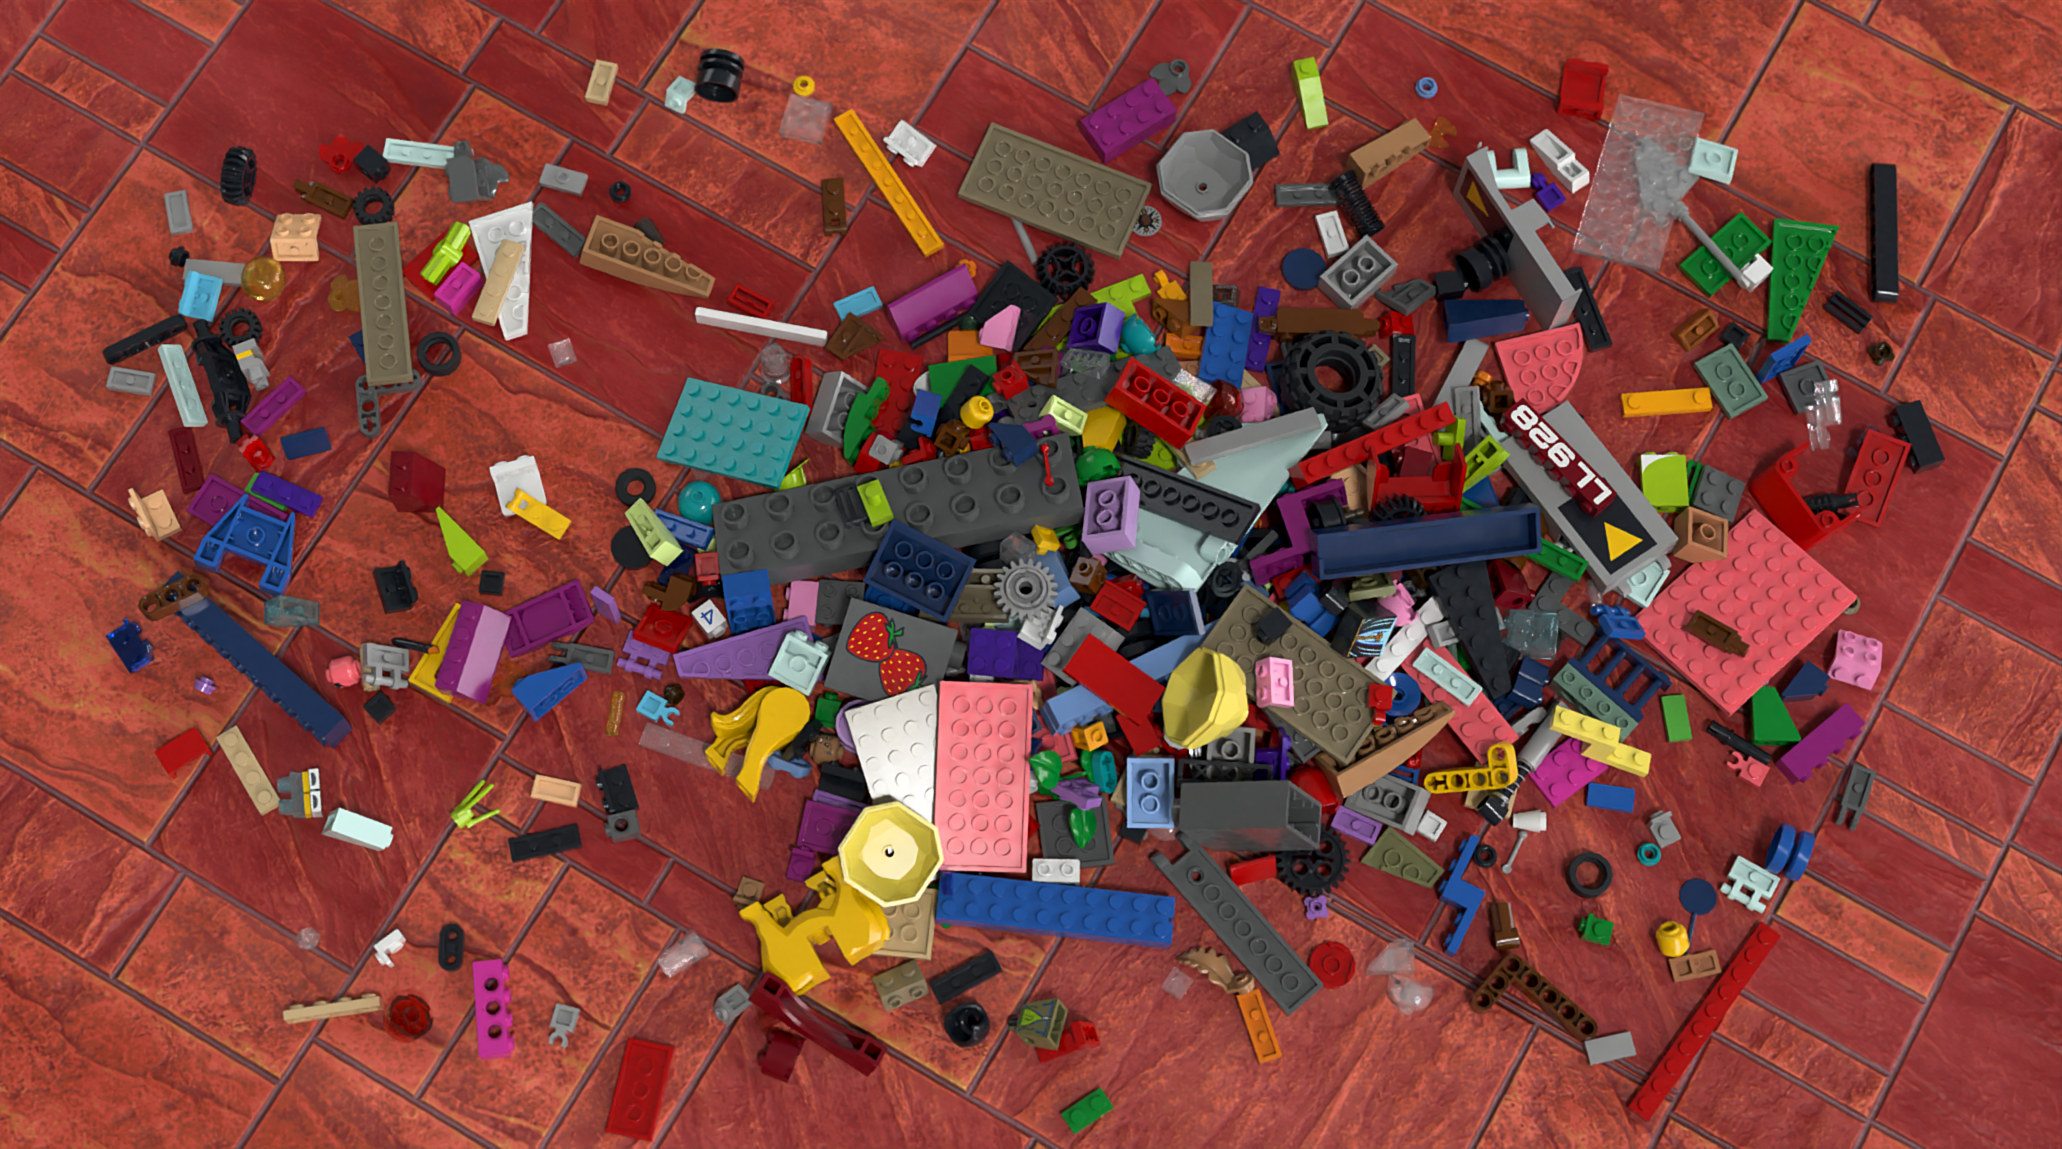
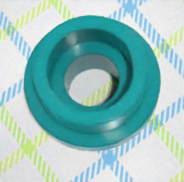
(1653, 849)

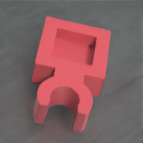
(1750, 771)

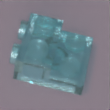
(1532, 633)

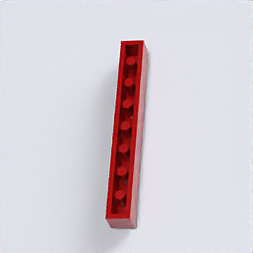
(1384, 440)

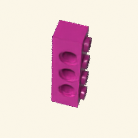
(482, 974)

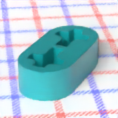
(1104, 771)

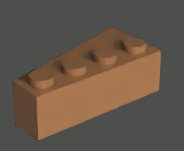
(1388, 152)

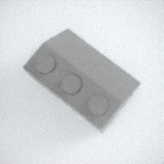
(833, 407)

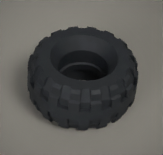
(1350, 356)

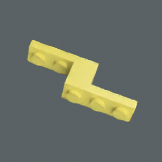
(1600, 741)

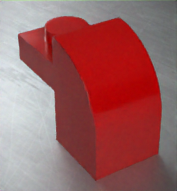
(867, 463)

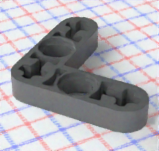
(372, 395)

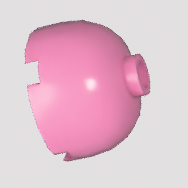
(1401, 605)

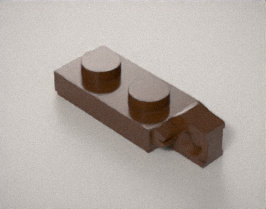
(324, 198)
(1717, 634)

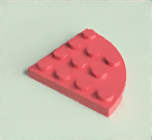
(1542, 365)

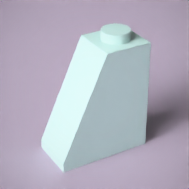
(357, 830)

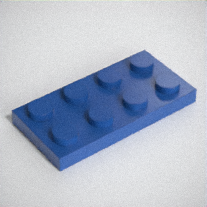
(1225, 345)

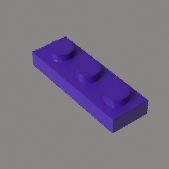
(286, 494)

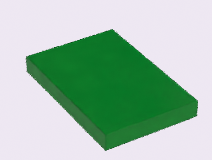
(946, 376)

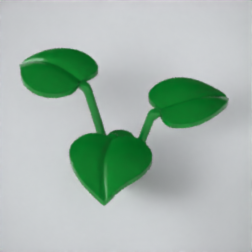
(1047, 768)

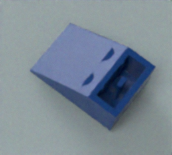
(748, 601)

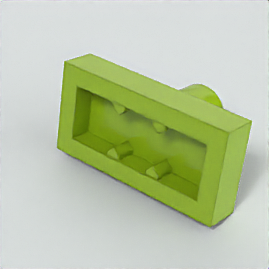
(1453, 434)
(875, 503)

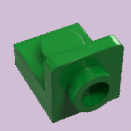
(828, 709)
(1595, 929)

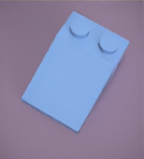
(1150, 791)

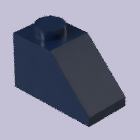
(1805, 684)

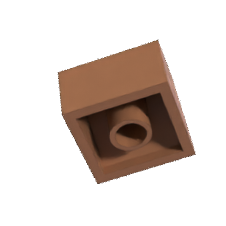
(1701, 536)

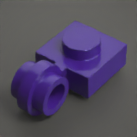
(1548, 196)

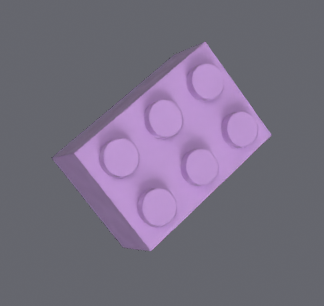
(1111, 515)

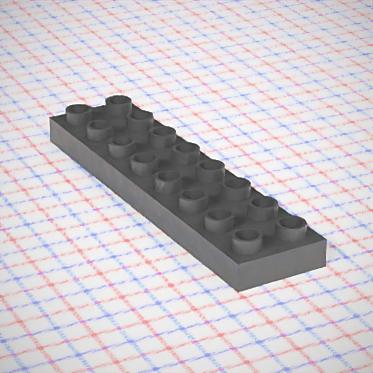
(949, 498)

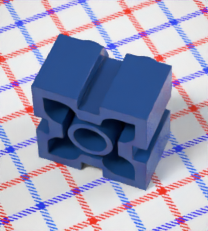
(1303, 605)

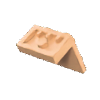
(295, 237)
(155, 514)

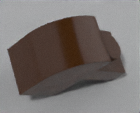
(675, 595)

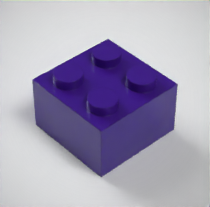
(1096, 328)

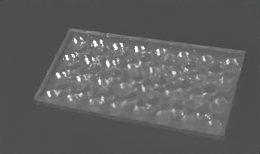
(1638, 183)

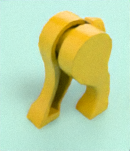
(763, 725)

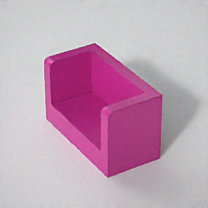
(458, 288)

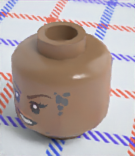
(826, 749)

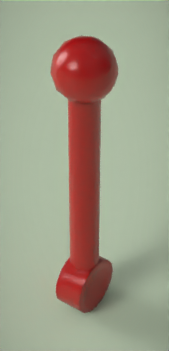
(1048, 480)

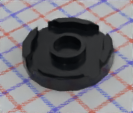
(629, 550)

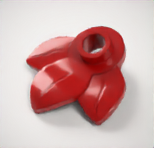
(340, 151)

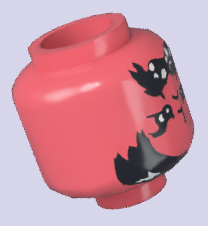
(344, 671)

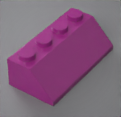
(932, 304)
(473, 652)

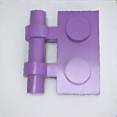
(646, 652)

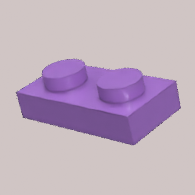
(1356, 826)

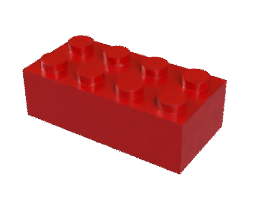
(1155, 403)

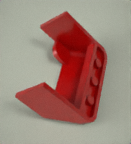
(1437, 492)
(1787, 508)

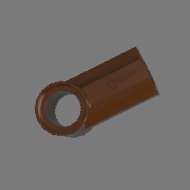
(1504, 933)

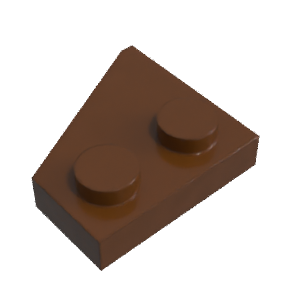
(852, 338)
(1040, 366)

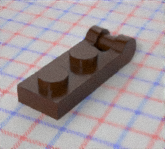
(834, 206)

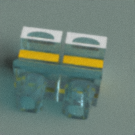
(305, 794)

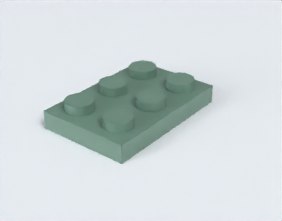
(1730, 381)

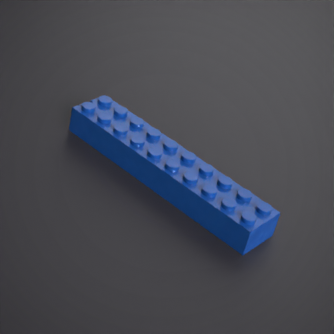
(1057, 910)

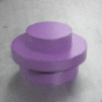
(204, 684)

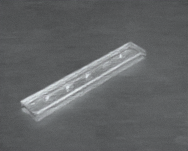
(693, 752)

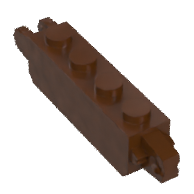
(1295, 323)

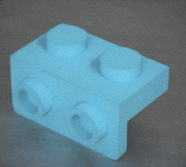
(200, 296)

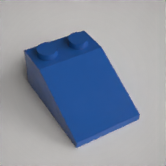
(546, 689)

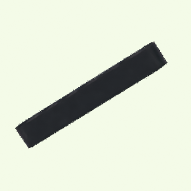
(1884, 233)

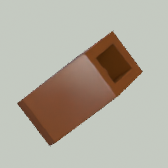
(1174, 316)

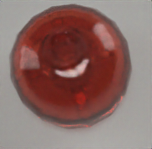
(1225, 401)
(407, 1018)

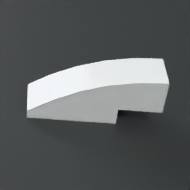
(1560, 160)

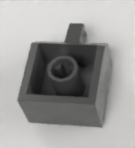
(467, 176)

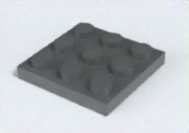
(1058, 840)

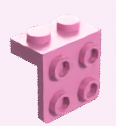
(1856, 659)

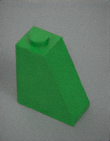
(1769, 720)

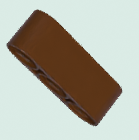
(161, 597)

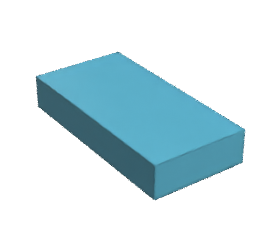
(858, 303)

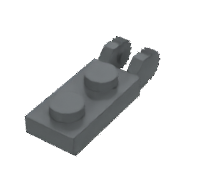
(591, 658)
(1855, 794)

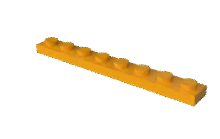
(888, 183)

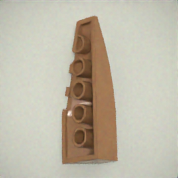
(633, 257)
(1385, 749)

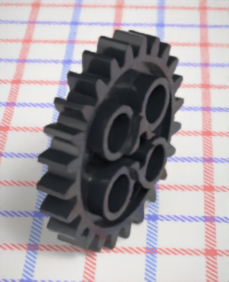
(1312, 880)

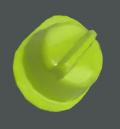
(793, 479)

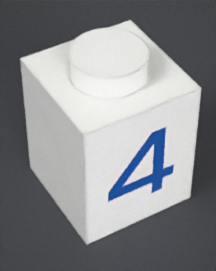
(710, 620)

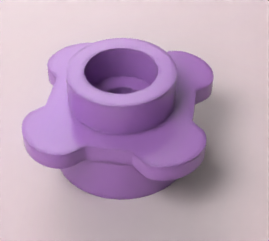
(1312, 913)

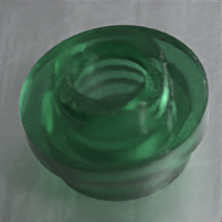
(968, 324)

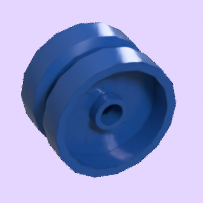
(1789, 852)

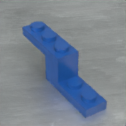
(1460, 895)

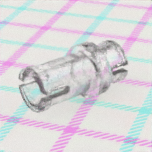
(1594, 594)

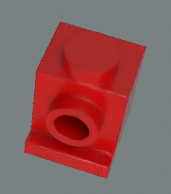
(1010, 381)
(1130, 583)

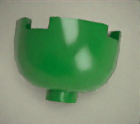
(1096, 465)

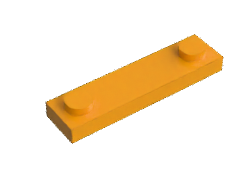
(1666, 402)

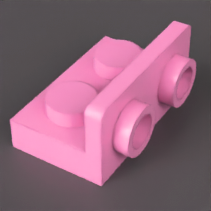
(1274, 682)

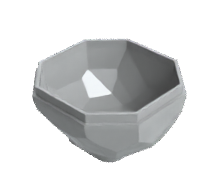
(1208, 162)

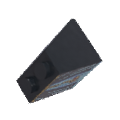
(1363, 629)

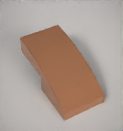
(1695, 966)

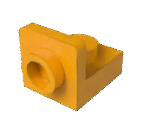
(1089, 736)

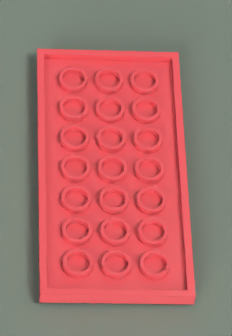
(983, 775)

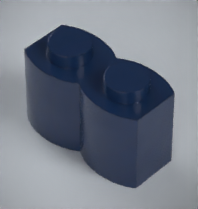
(1528, 683)

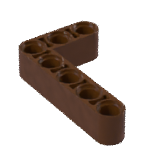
(1535, 994)

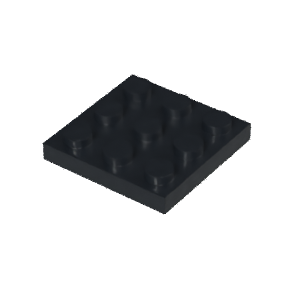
(1015, 288)

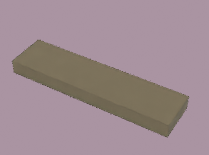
(1201, 294)

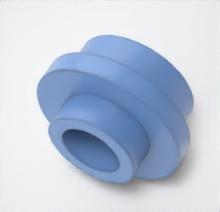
(1426, 82)

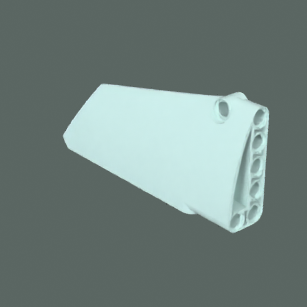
(1183, 557)

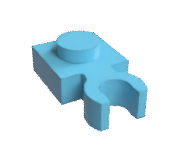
(655, 707)

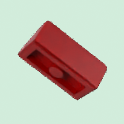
(1253, 870)

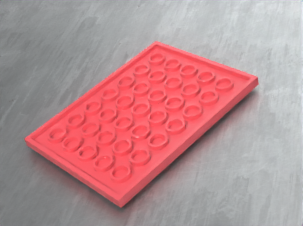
(1764, 592)

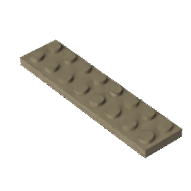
(383, 304)

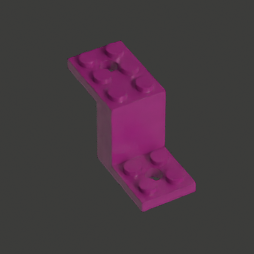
(1294, 515)

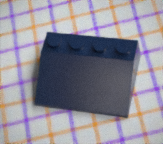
(920, 571)

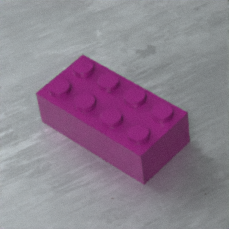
(1128, 120)

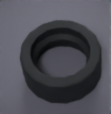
(436, 338)
(1600, 861)

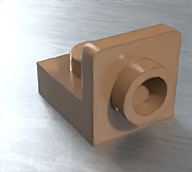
(748, 893)

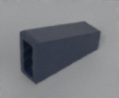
(1482, 318)

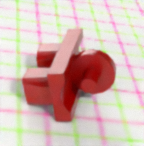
(255, 452)

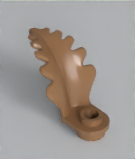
(1218, 970)

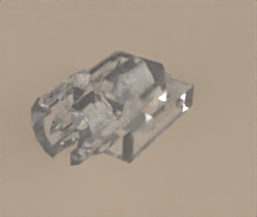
(1824, 414)

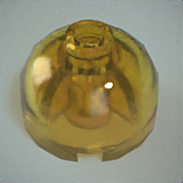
(263, 278)

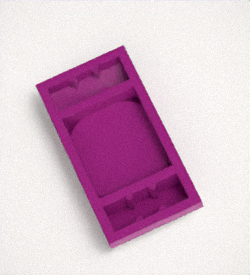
(548, 619)

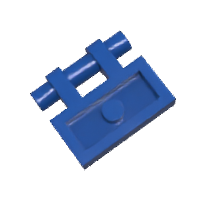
(1617, 622)

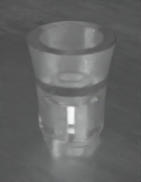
(774, 364)
(683, 954)

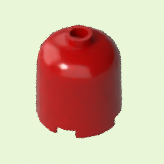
(1316, 784)

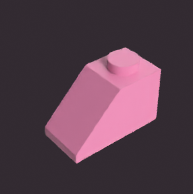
(1001, 329)

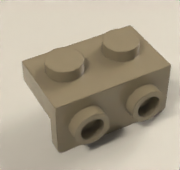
(900, 985)

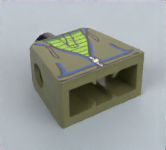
(1040, 1023)

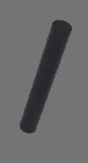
(936, 331)

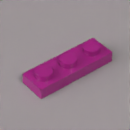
(273, 406)

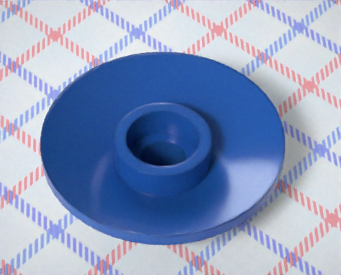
(1409, 692)

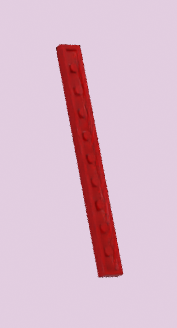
(1703, 1022)

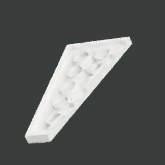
(488, 233)

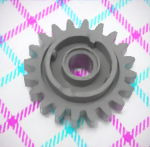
(1027, 604)

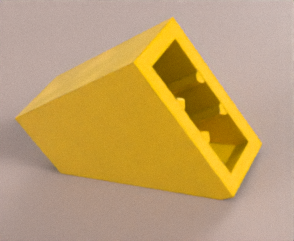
(1103, 428)

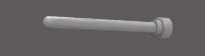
(1683, 215)

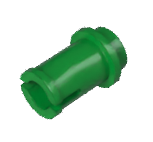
(1462, 659)

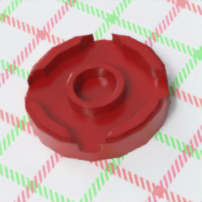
(1332, 964)

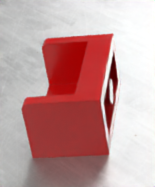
(182, 751)

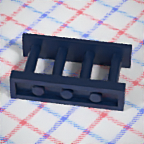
(1658, 678)

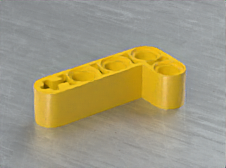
(1470, 774)

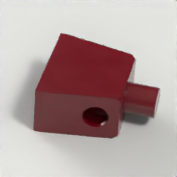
(1508, 586)

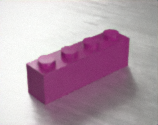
(1819, 744)

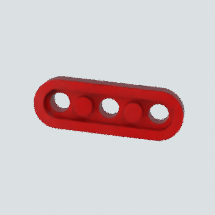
(801, 381)

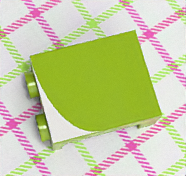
(1664, 481)

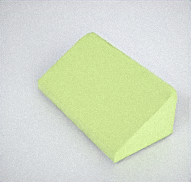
(1067, 417)

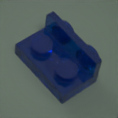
(130, 647)

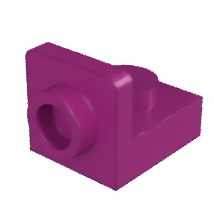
(801, 864)

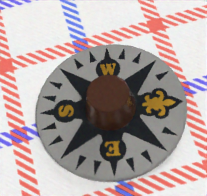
(1148, 222)

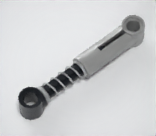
(1494, 806)

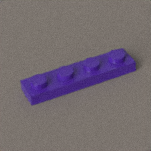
(1259, 343)

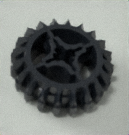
(238, 176)
(1054, 258)
(1397, 508)

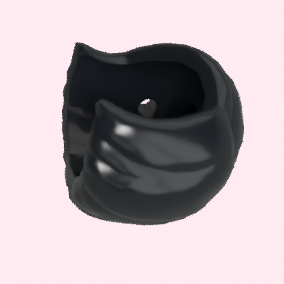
(967, 1024)

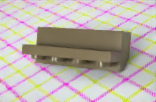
(977, 600)

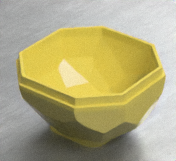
(1204, 699)
(911, 866)

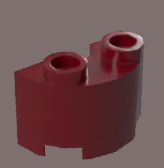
(781, 1055)

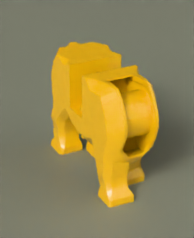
(790, 941)

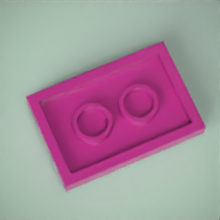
(1565, 772)

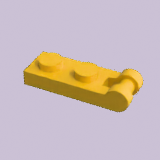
(539, 514)

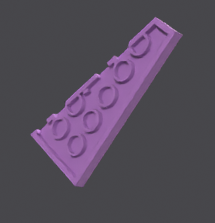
(741, 656)

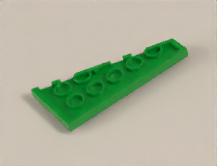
(1796, 260)

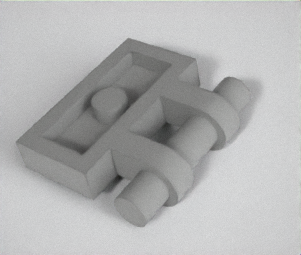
(385, 658)

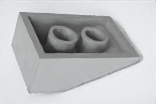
(1391, 803)

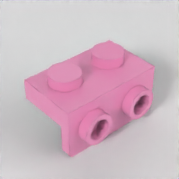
(1258, 405)

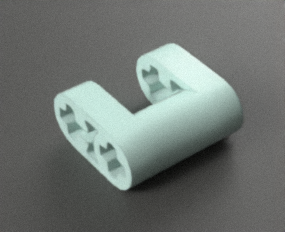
(1512, 178)

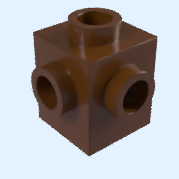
(1502, 400)
(952, 436)
(1088, 575)

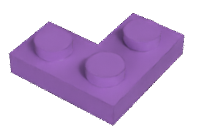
(1079, 792)

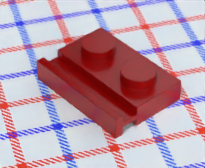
(1118, 606)

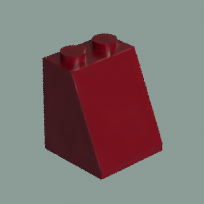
(416, 483)

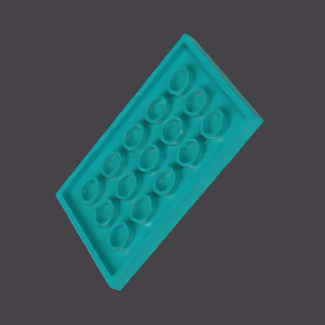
(733, 433)

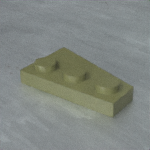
(1402, 859)

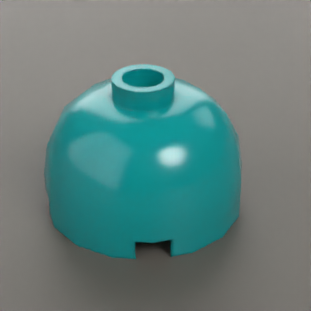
(1138, 337)
(696, 502)

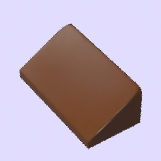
(1695, 329)

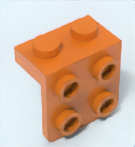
(966, 345)

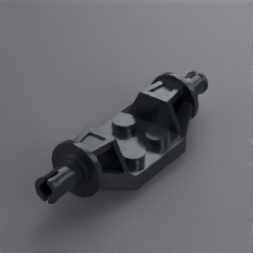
(225, 380)

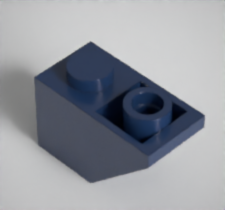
(1014, 441)

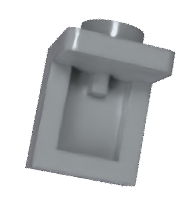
(886, 450)

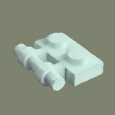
(1753, 878)

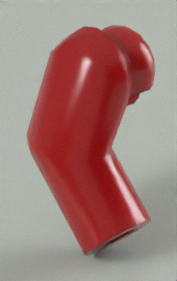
(1415, 760)

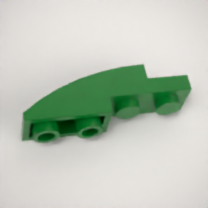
(859, 420)

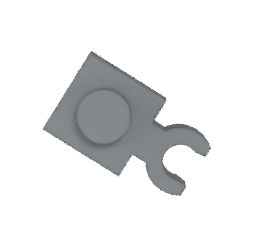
(564, 1021)

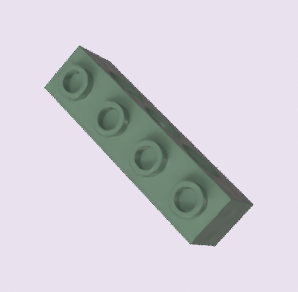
(1590, 700)

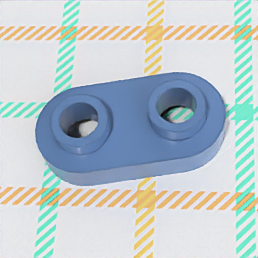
(797, 768)

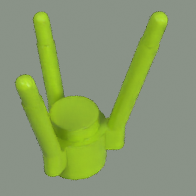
(462, 813)

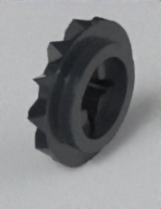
(1226, 421)
(1219, 584)

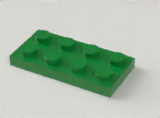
(1738, 241)

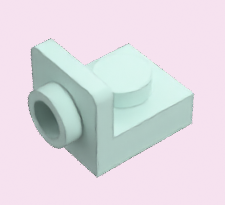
(679, 94)

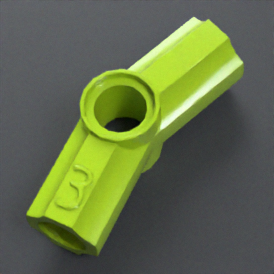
(446, 253)

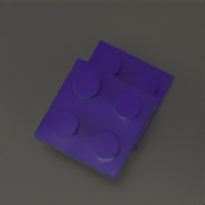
(1004, 656)

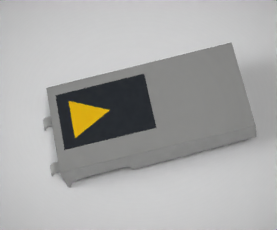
(1533, 267)
(1618, 539)

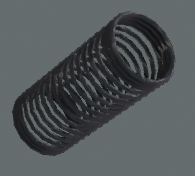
(1372, 225)

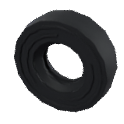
(631, 475)

